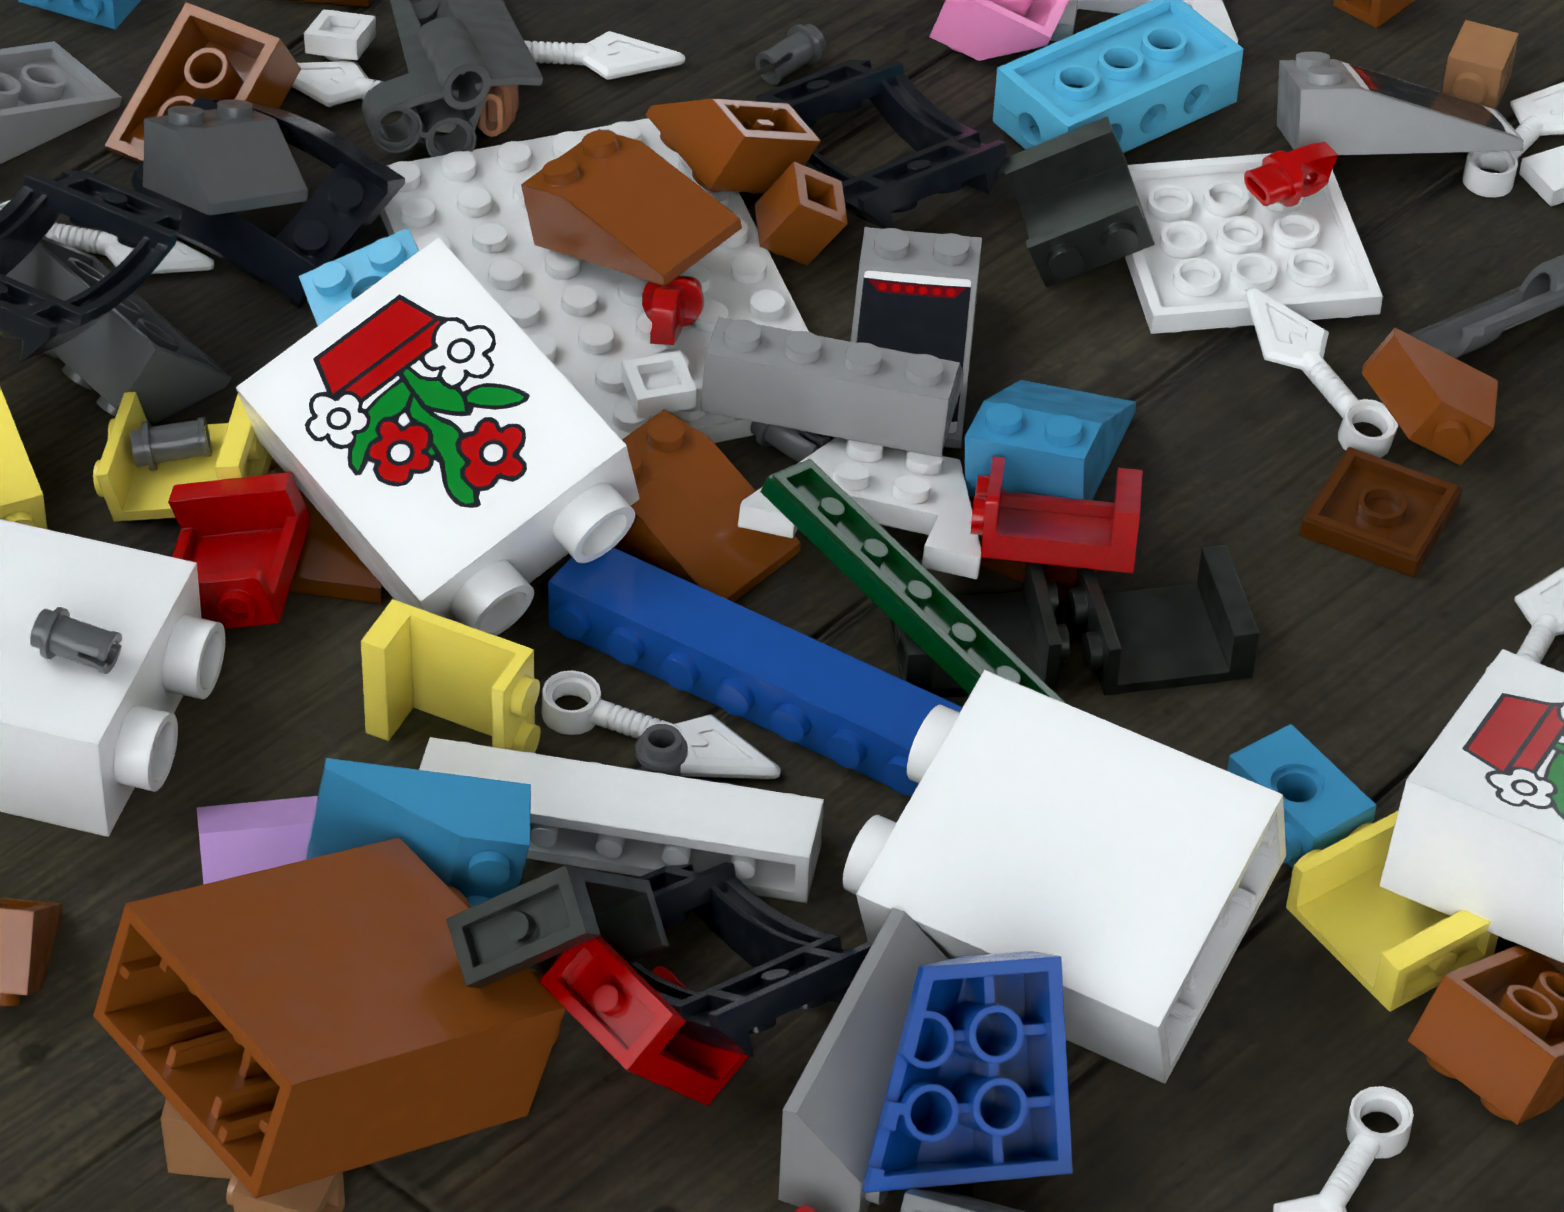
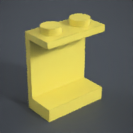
(144, 494)
(449, 673)
(1378, 935)

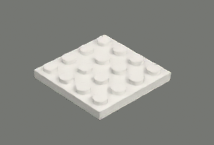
(1222, 241)

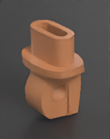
(499, 109)

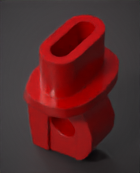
(1291, 174)
(672, 307)

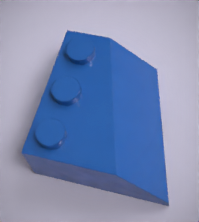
(977, 1077)

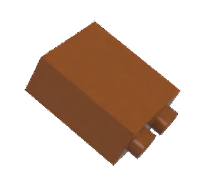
(322, 1016)

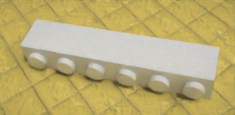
(651, 820)

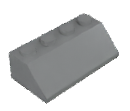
(830, 386)
(843, 1088)

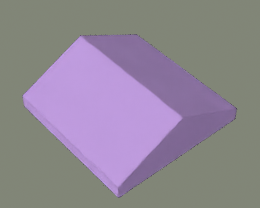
(253, 836)

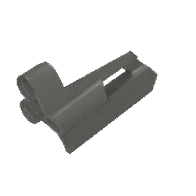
(450, 70)
(1486, 321)

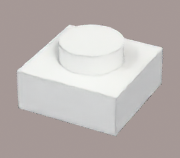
(340, 35)
(659, 384)

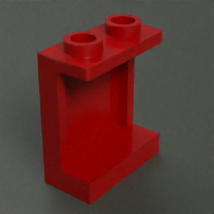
(1058, 528)
(244, 544)
(637, 1021)

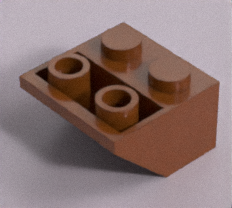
(734, 141)

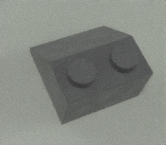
(220, 159)

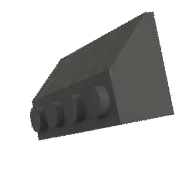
(126, 348)

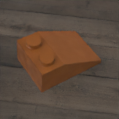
(206, 60)
(624, 209)
(692, 512)
(1500, 1031)

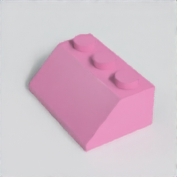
(997, 26)

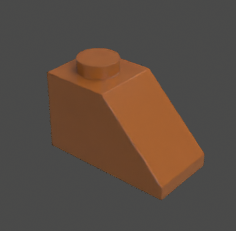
(1433, 395)

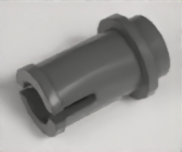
(800, 47)
(789, 441)
(170, 442)
(75, 640)
(661, 750)

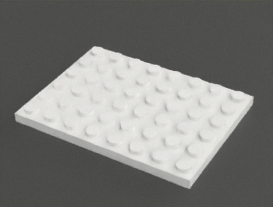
(572, 308)

